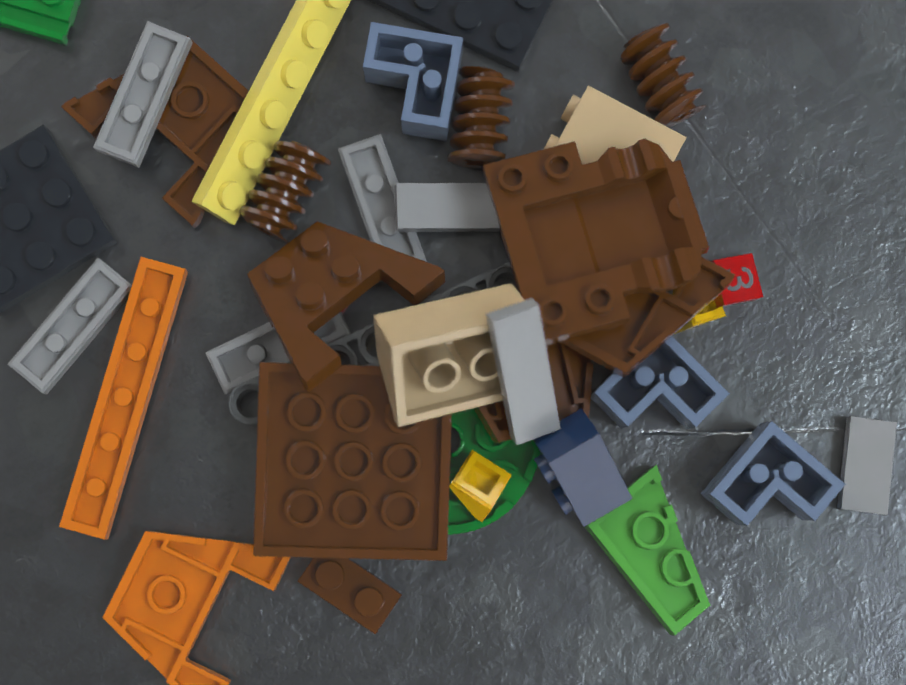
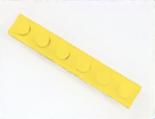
(268, 107)

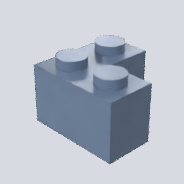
(421, 64)
(669, 377)
(771, 466)

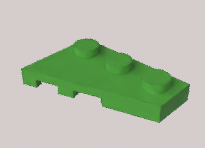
(651, 554)

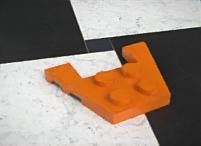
(171, 593)

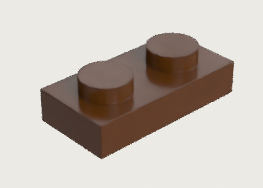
(351, 590)

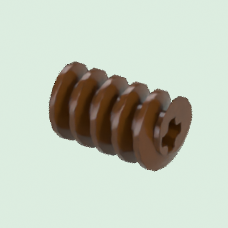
(661, 76)
(479, 117)
(283, 188)

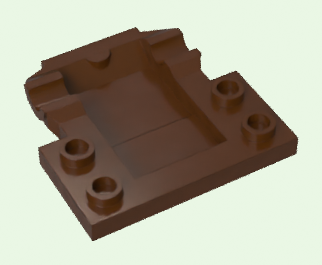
(595, 231)

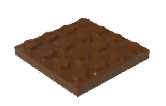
(342, 472)

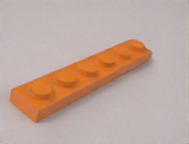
(123, 398)

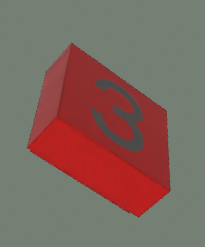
(745, 284)

